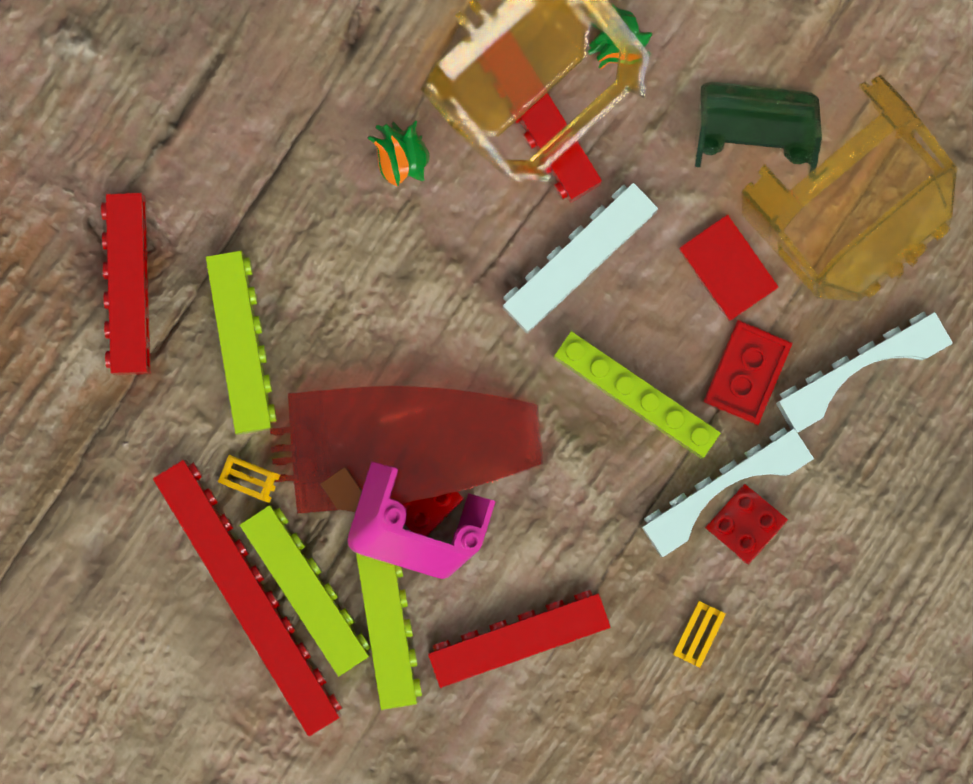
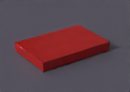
(728, 268)
(747, 372)

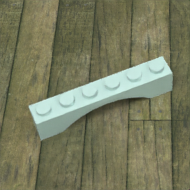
(917, 342)
(674, 526)

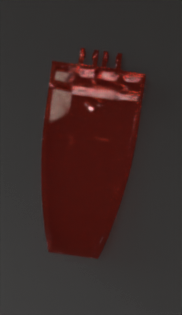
(430, 434)

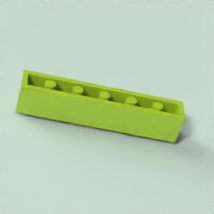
(239, 342)
(636, 395)
(305, 590)
(389, 633)

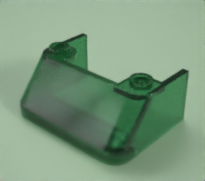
(759, 119)

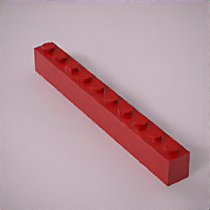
(247, 597)

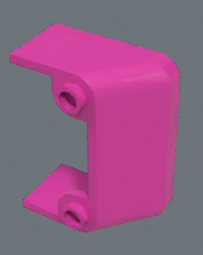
(380, 535)

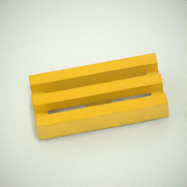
(267, 485)
(708, 642)

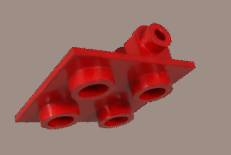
(426, 514)
(746, 524)

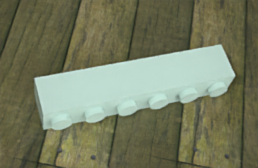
(580, 258)

